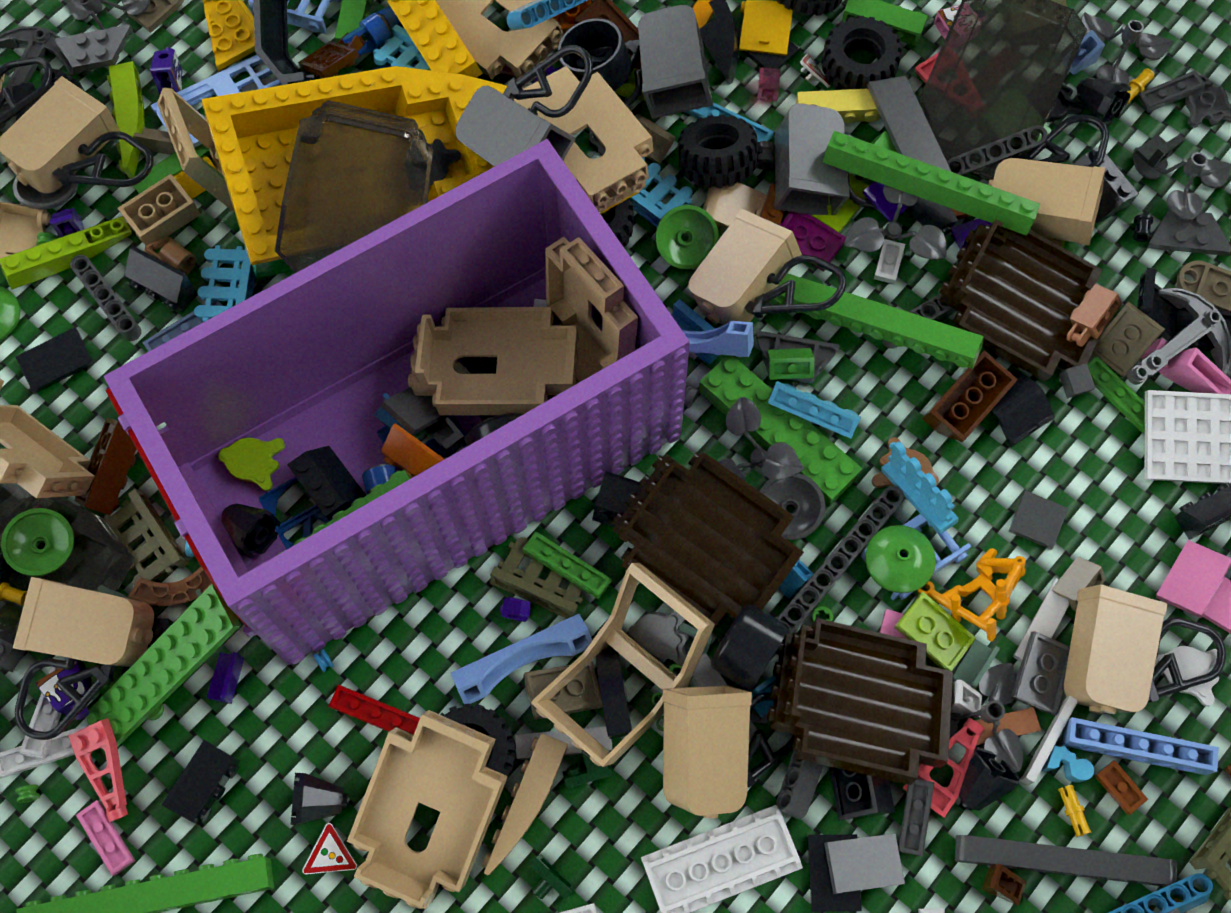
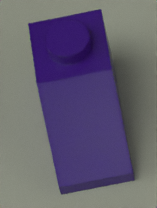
(66, 222)

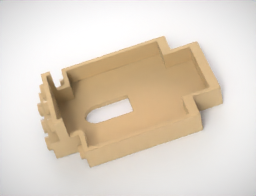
(496, 48)
(626, 141)
(573, 284)
(530, 353)
(39, 457)
(444, 771)

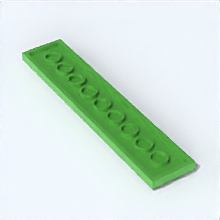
(166, 664)

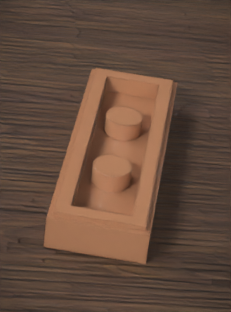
(1020, 722)

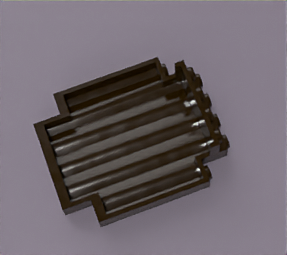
(1020, 297)
(707, 536)
(861, 701)

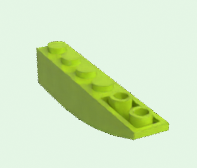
(127, 111)
(57, 254)

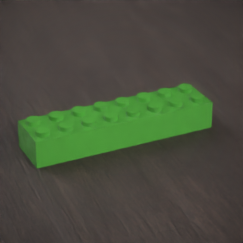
(820, 457)

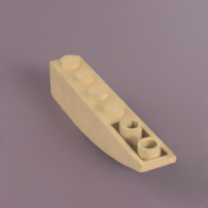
(528, 797)

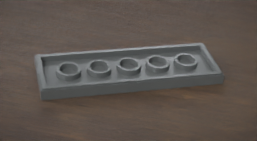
(906, 121)

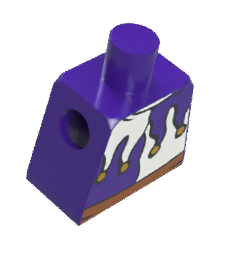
(166, 64)
(56, 696)

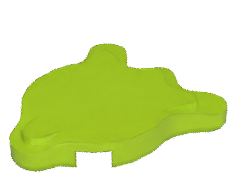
(252, 460)

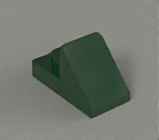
(583, 774)

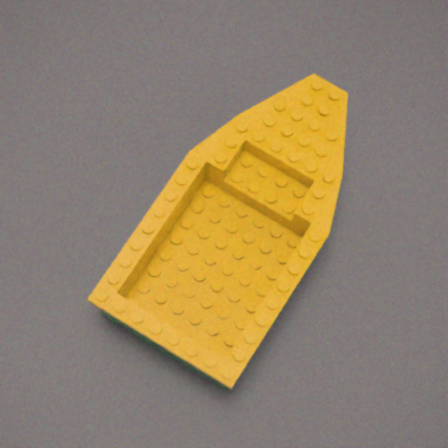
(259, 130)

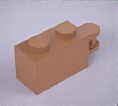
(1093, 314)

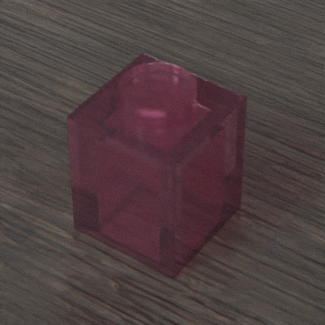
(768, 84)

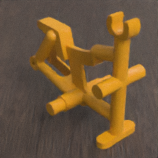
(999, 594)

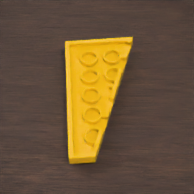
(230, 30)

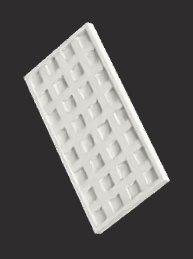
(1187, 437)

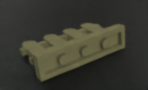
(150, 522)
(526, 587)
(1216, 853)

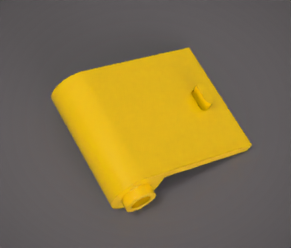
(765, 27)

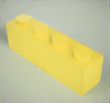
(852, 104)

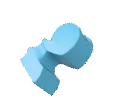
(1074, 770)

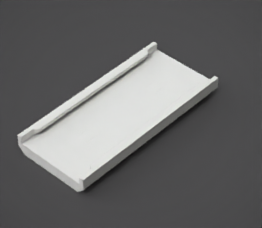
(722, 862)

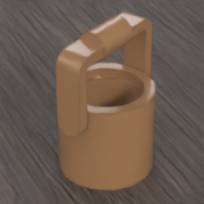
(172, 254)

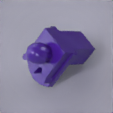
(515, 609)

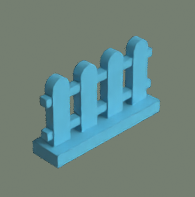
(400, 42)
(650, 204)
(235, 275)
(814, 409)
(920, 488)

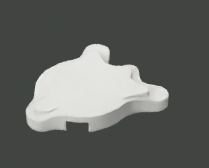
(1194, 664)

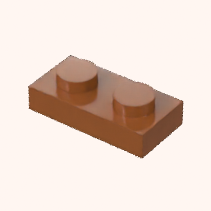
(768, 211)
(1121, 787)

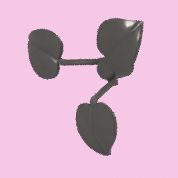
(83, 9)
(1149, 45)
(1185, 204)
(868, 237)
(776, 463)
(998, 686)

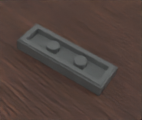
(1171, 91)
(916, 817)

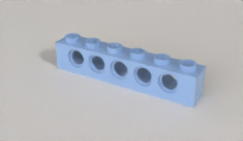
(1140, 746)

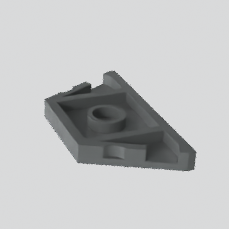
(94, 48)
(1193, 236)
(822, 351)

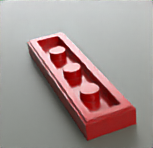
(372, 711)

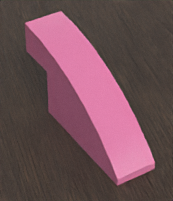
(1193, 371)

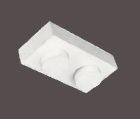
(889, 261)

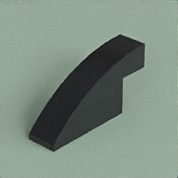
(721, 39)
(613, 693)

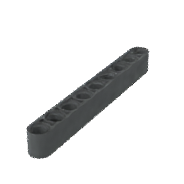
(842, 556)
(1066, 860)

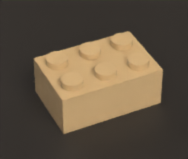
(159, 210)

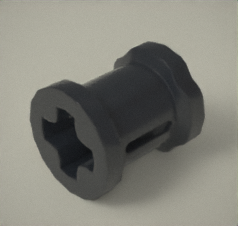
(1142, 228)

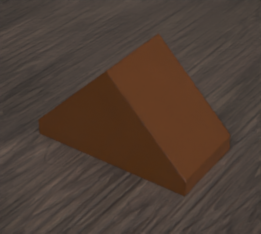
(1004, 884)

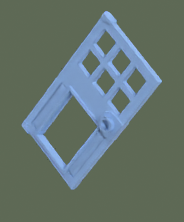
(221, 85)

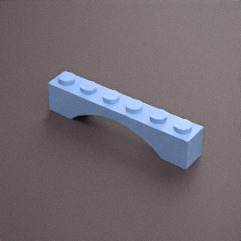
(730, 339)
(481, 676)

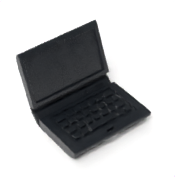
(1022, 409)

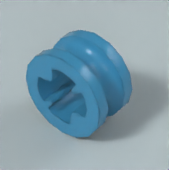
(323, 660)

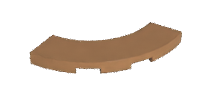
(170, 593)

